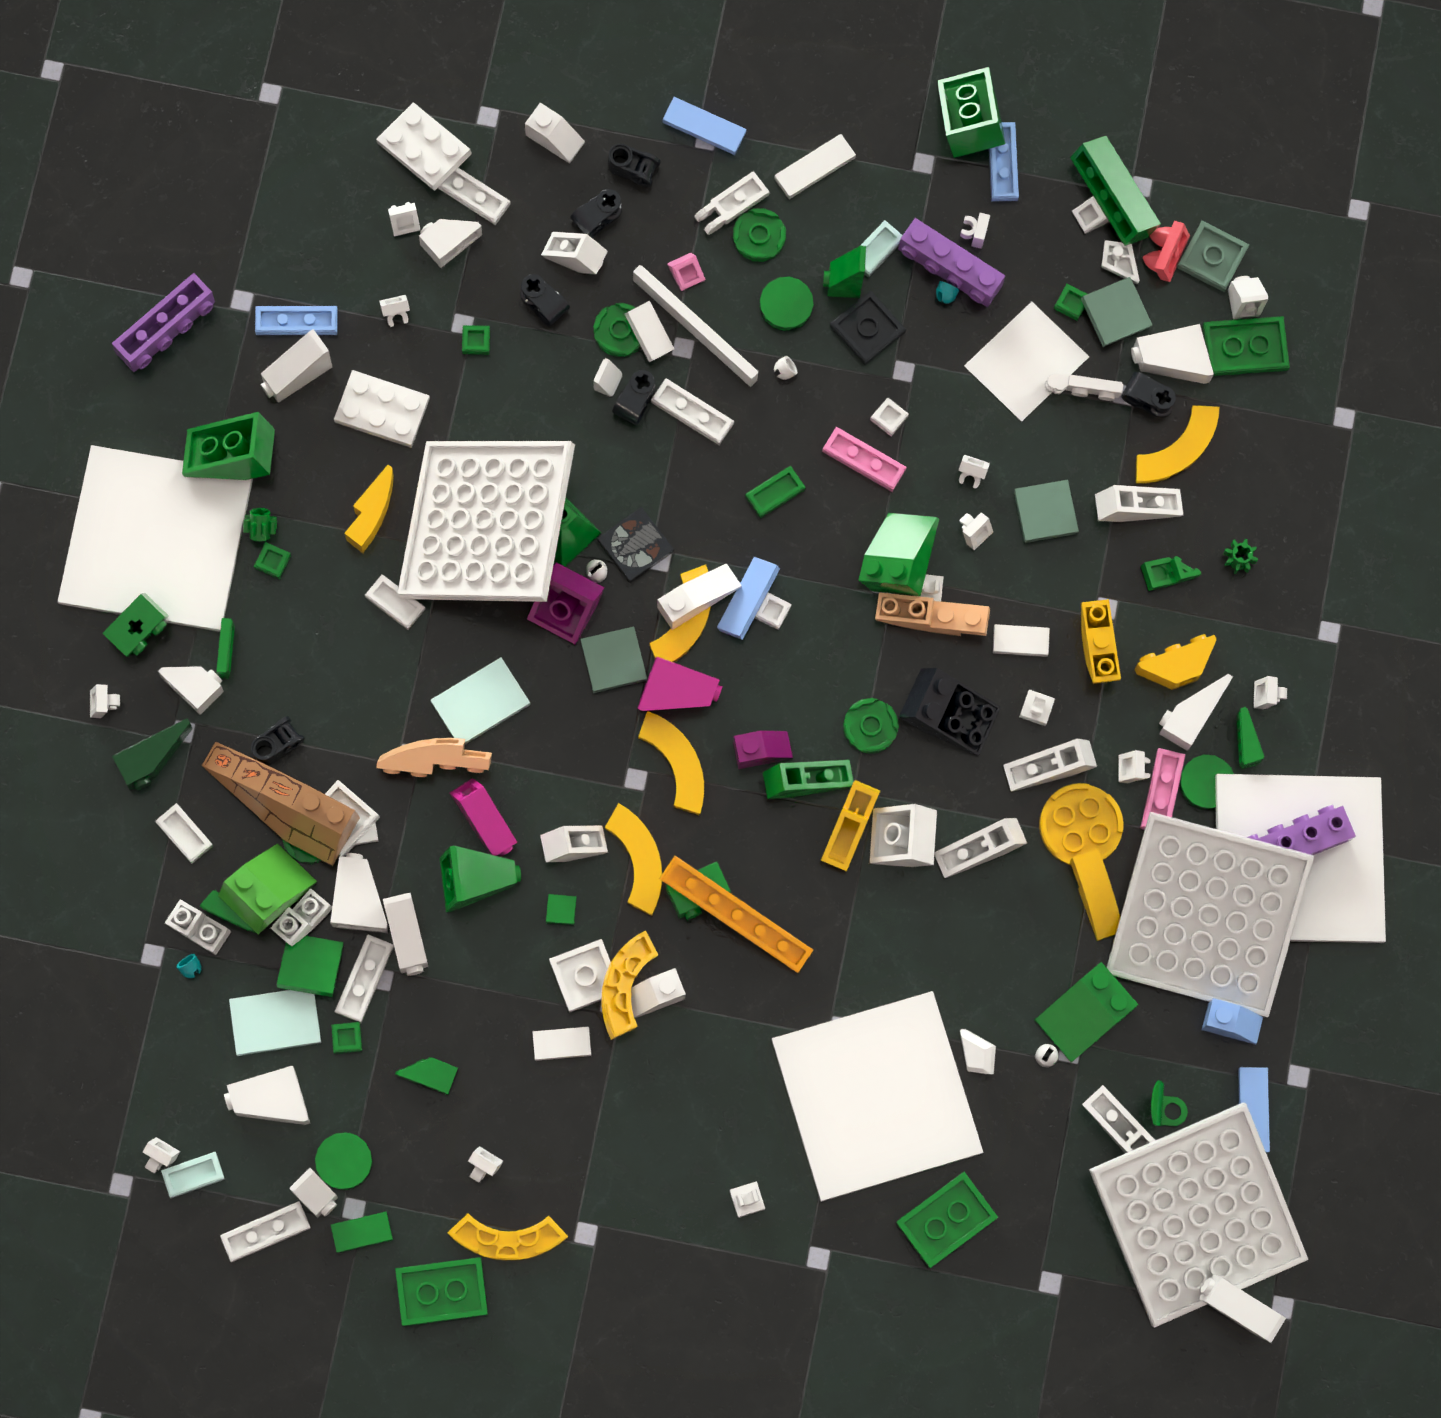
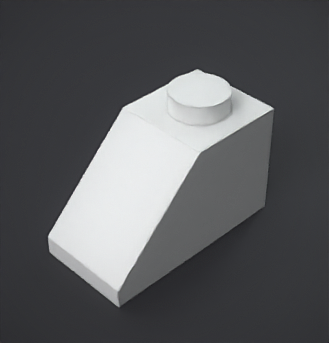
(553, 133)
(448, 238)
(575, 252)
(1247, 297)
(193, 685)
(573, 843)
(656, 993)
(314, 1193)

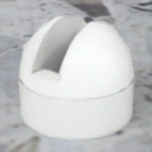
(786, 368)
(600, 574)
(1041, 1052)

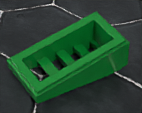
(1248, 744)
(217, 907)

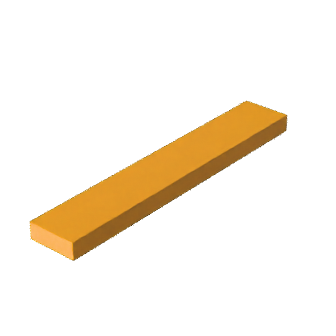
(736, 914)

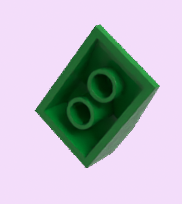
(971, 112)
(230, 449)
(899, 554)
(1086, 1012)

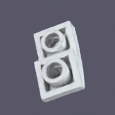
(302, 919)
(198, 927)

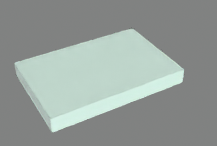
(480, 701)
(274, 1021)

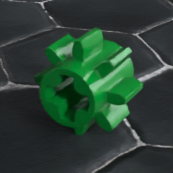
(260, 524)
(1241, 548)

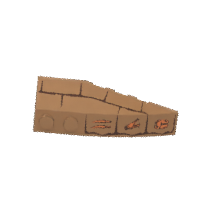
(285, 804)

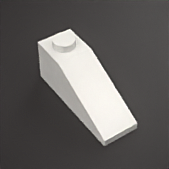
(1137, 503)
(697, 595)
(1191, 714)
(1050, 764)
(980, 847)
(1117, 1121)

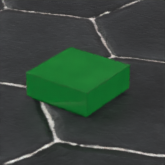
(1070, 302)
(475, 339)
(272, 560)
(561, 909)
(346, 1038)

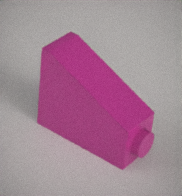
(677, 687)
(484, 817)

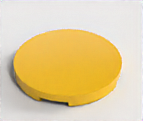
(1080, 821)

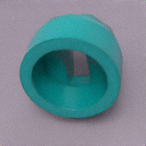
(946, 292)
(189, 965)

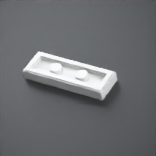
(815, 166)
(475, 195)
(692, 411)
(364, 978)
(265, 1231)

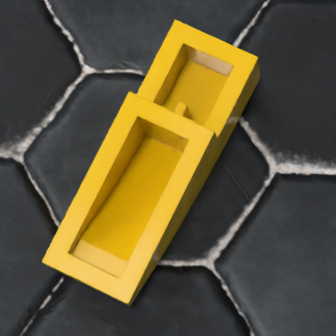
(371, 511)
(850, 825)
(1096, 893)

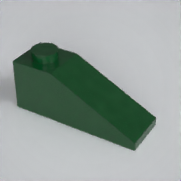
(147, 758)

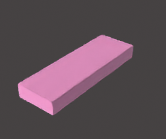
(864, 459)
(1163, 784)

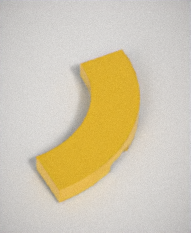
(1184, 451)
(678, 641)
(682, 759)
(644, 857)
(618, 984)
(504, 1244)

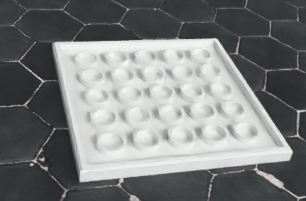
(486, 520)
(154, 535)
(1345, 882)
(1209, 913)
(877, 1096)
(1198, 1210)

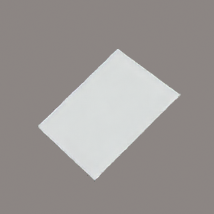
(1023, 358)

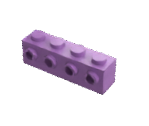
(951, 262)
(163, 323)
(1314, 833)

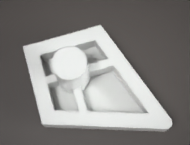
(1120, 260)
(978, 1053)

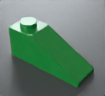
(846, 274)
(807, 778)

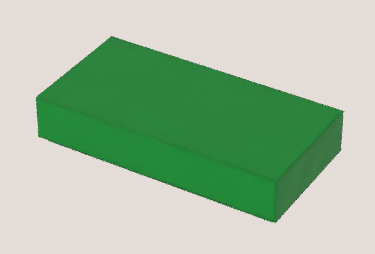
(775, 492)
(225, 648)
(361, 1232)

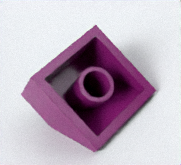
(568, 604)

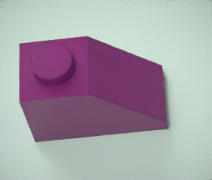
(761, 748)

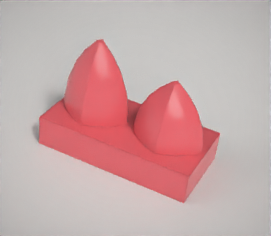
(1173, 241)

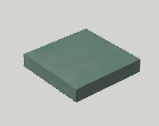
(1213, 256)
(1116, 311)
(1046, 511)
(613, 659)

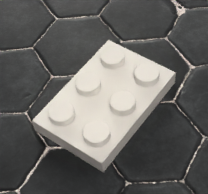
(423, 146)
(381, 408)

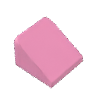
(686, 271)

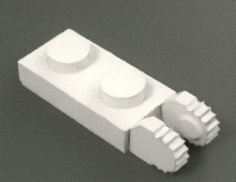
(733, 202)
(1083, 386)

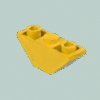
(1099, 641)
(1179, 664)

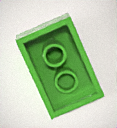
(266, 887)

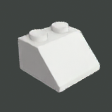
(903, 836)

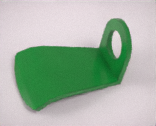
(1158, 1106)

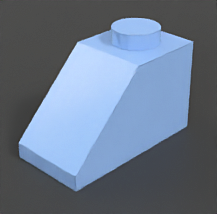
(1232, 1021)

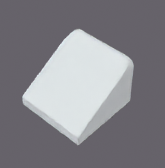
(1090, 215)
(607, 378)

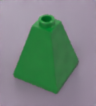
(574, 535)
(474, 876)

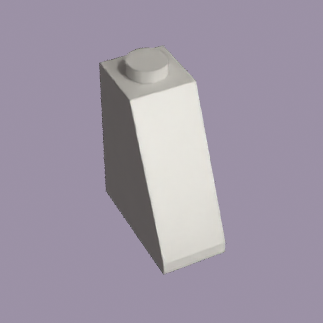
(1174, 354)
(296, 367)
(356, 897)
(405, 934)
(269, 1097)
(1241, 1308)

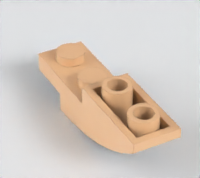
(932, 615)
(423, 755)

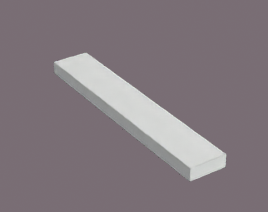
(695, 325)

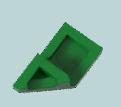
(1167, 572)
(430, 1073)

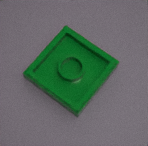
(311, 966)

